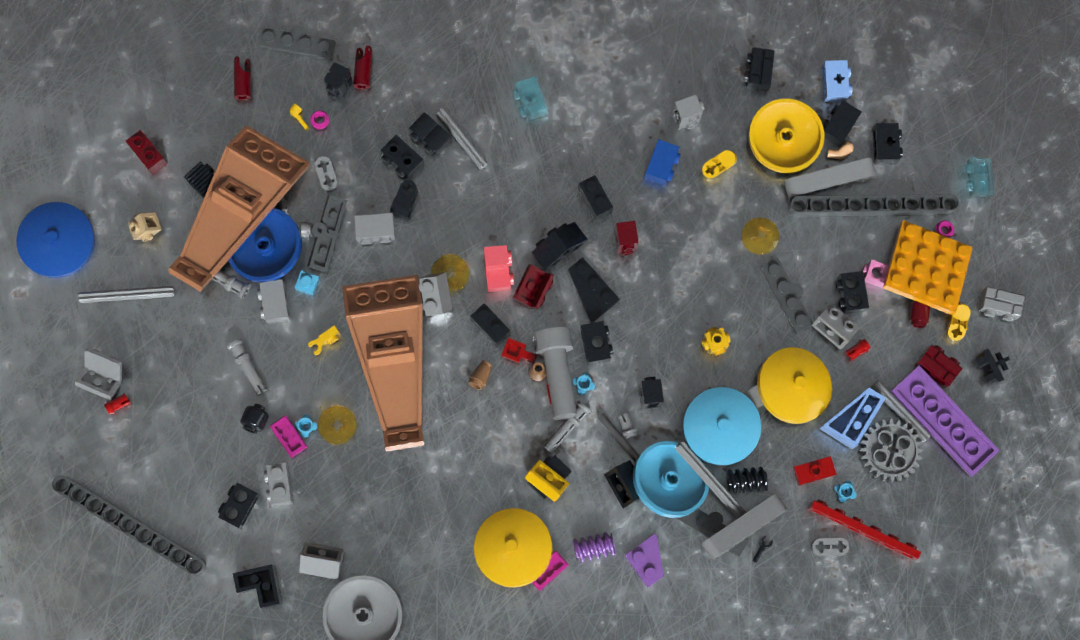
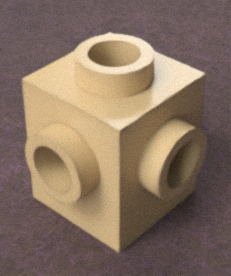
(144, 226)

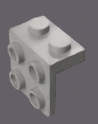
(101, 374)

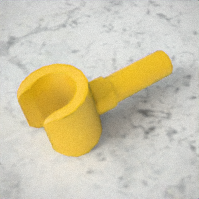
(295, 111)

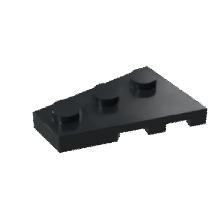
(592, 290)

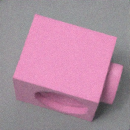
(870, 278)

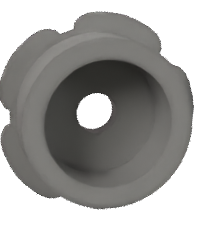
(305, 229)

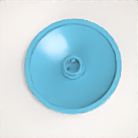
(721, 426)
(668, 481)

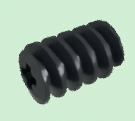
(746, 479)

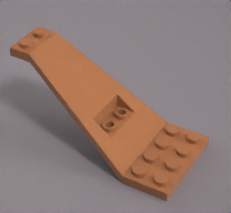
(241, 194)
(382, 317)

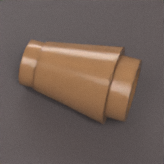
(537, 376)
(479, 377)

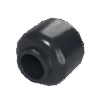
(254, 418)

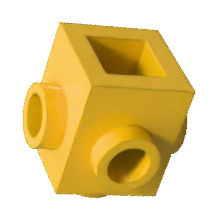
(713, 347)

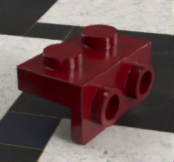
(533, 287)

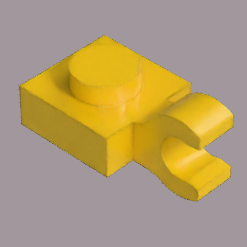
(328, 337)

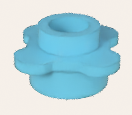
(583, 388)
(300, 425)
(848, 485)

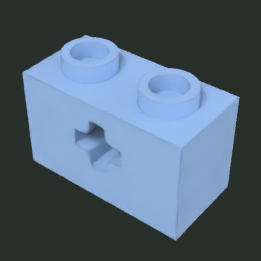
(831, 89)

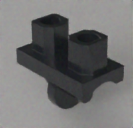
(995, 374)

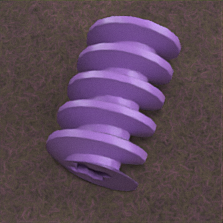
(592, 546)

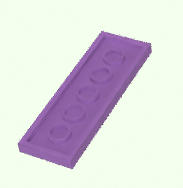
(945, 421)

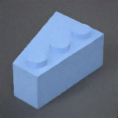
(854, 419)

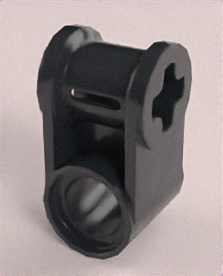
(403, 203)

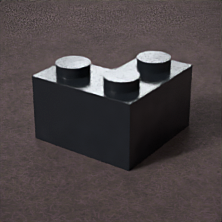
(558, 244)
(264, 581)

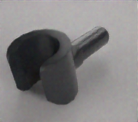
(762, 548)

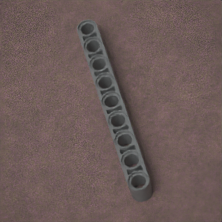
(881, 201)
(119, 523)

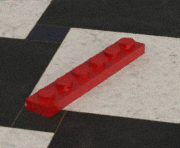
(872, 532)

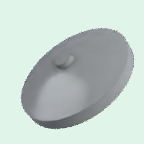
(362, 610)

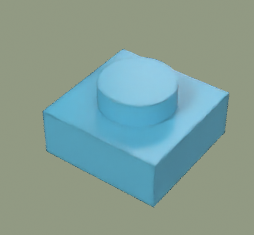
(307, 282)

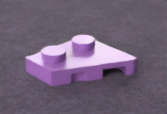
(647, 560)

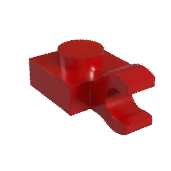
(516, 350)

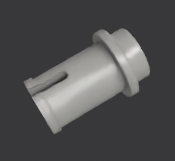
(627, 427)

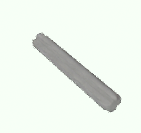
(462, 138)
(901, 410)

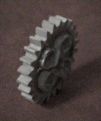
(874, 444)

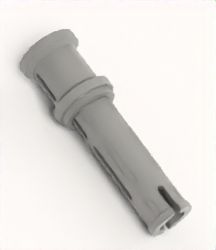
(232, 284)
(243, 359)
(566, 427)

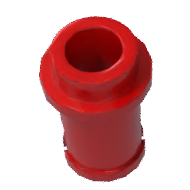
(858, 349)
(116, 404)

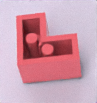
(497, 268)

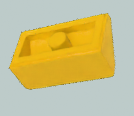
(547, 480)

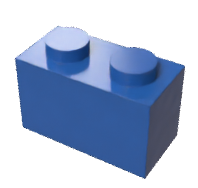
(661, 162)

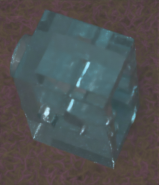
(530, 89)

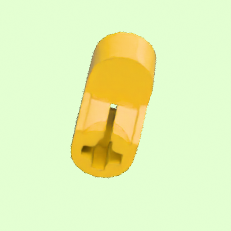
(726, 158)
(958, 322)

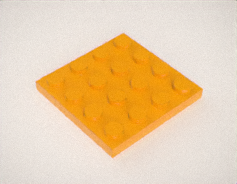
(927, 267)

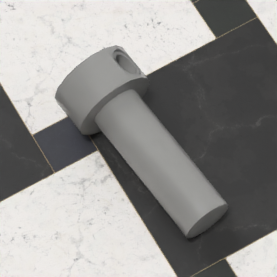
(553, 345)

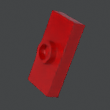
(814, 470)

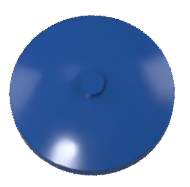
(55, 239)
(269, 249)

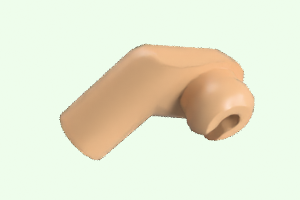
(844, 151)

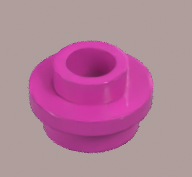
(319, 114)
(946, 224)

